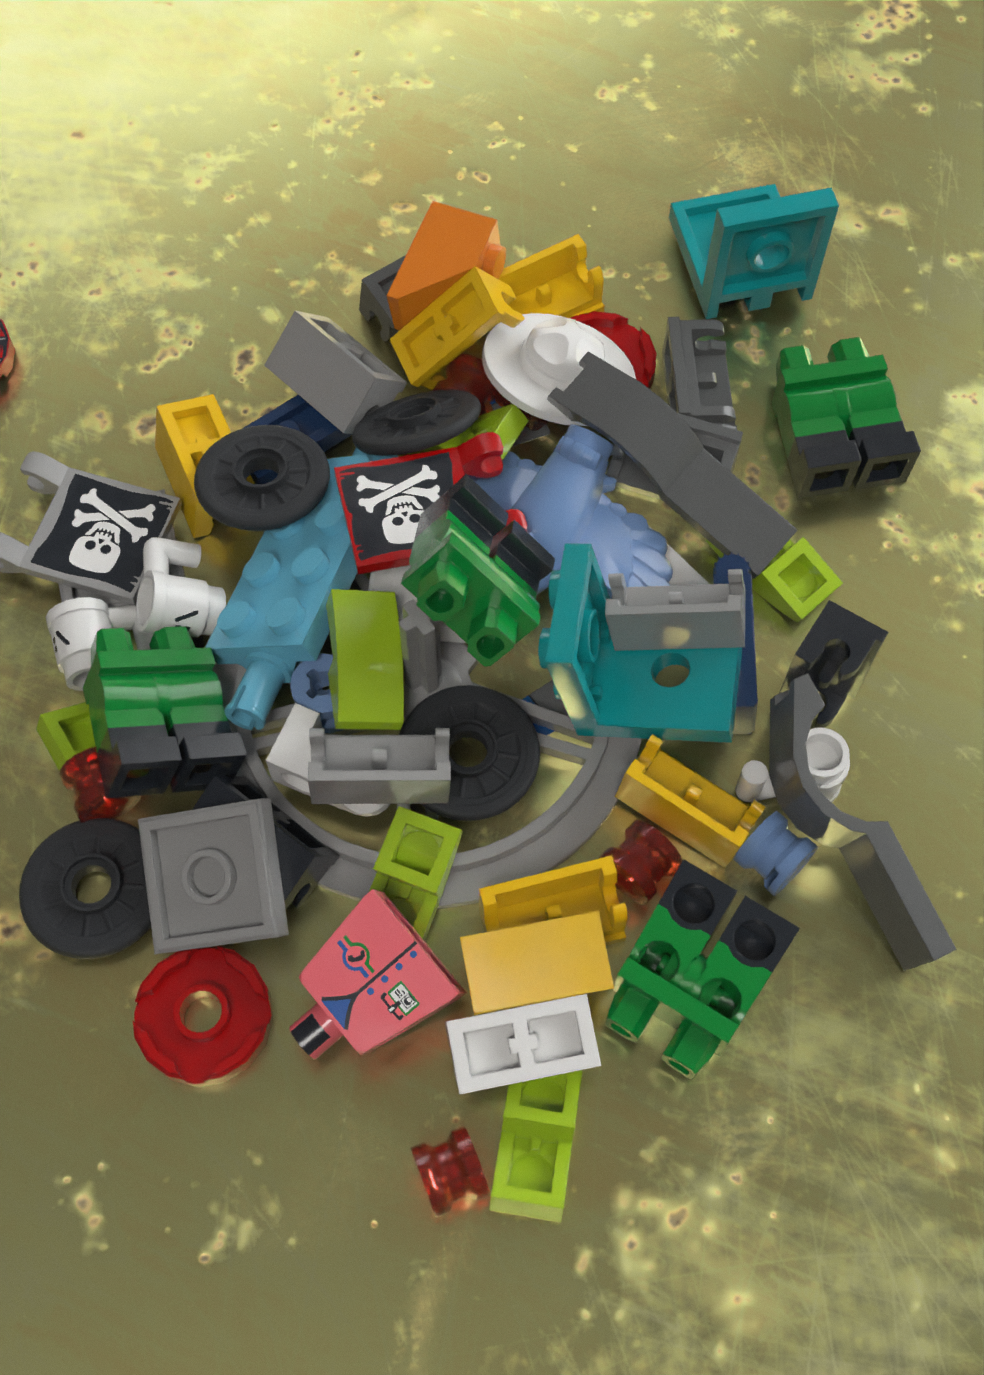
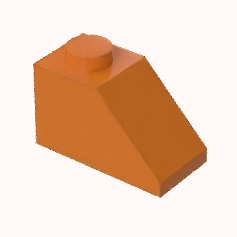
(440, 254)

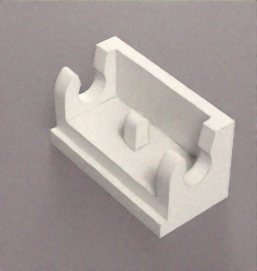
(522, 1044)

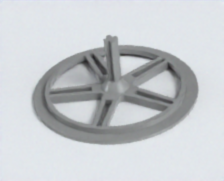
(529, 851)

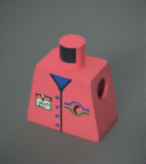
(372, 981)

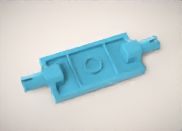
(281, 602)

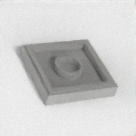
(213, 876)

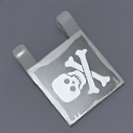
(90, 531)

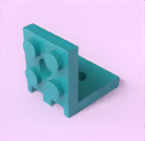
(753, 243)
(617, 690)

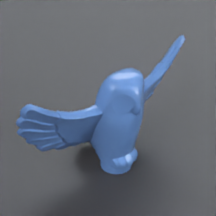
(568, 505)

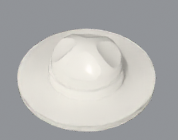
(544, 355)

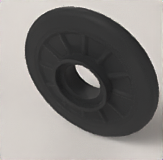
(416, 422)
(253, 507)
(507, 736)
(51, 880)

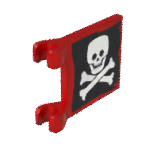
(388, 495)

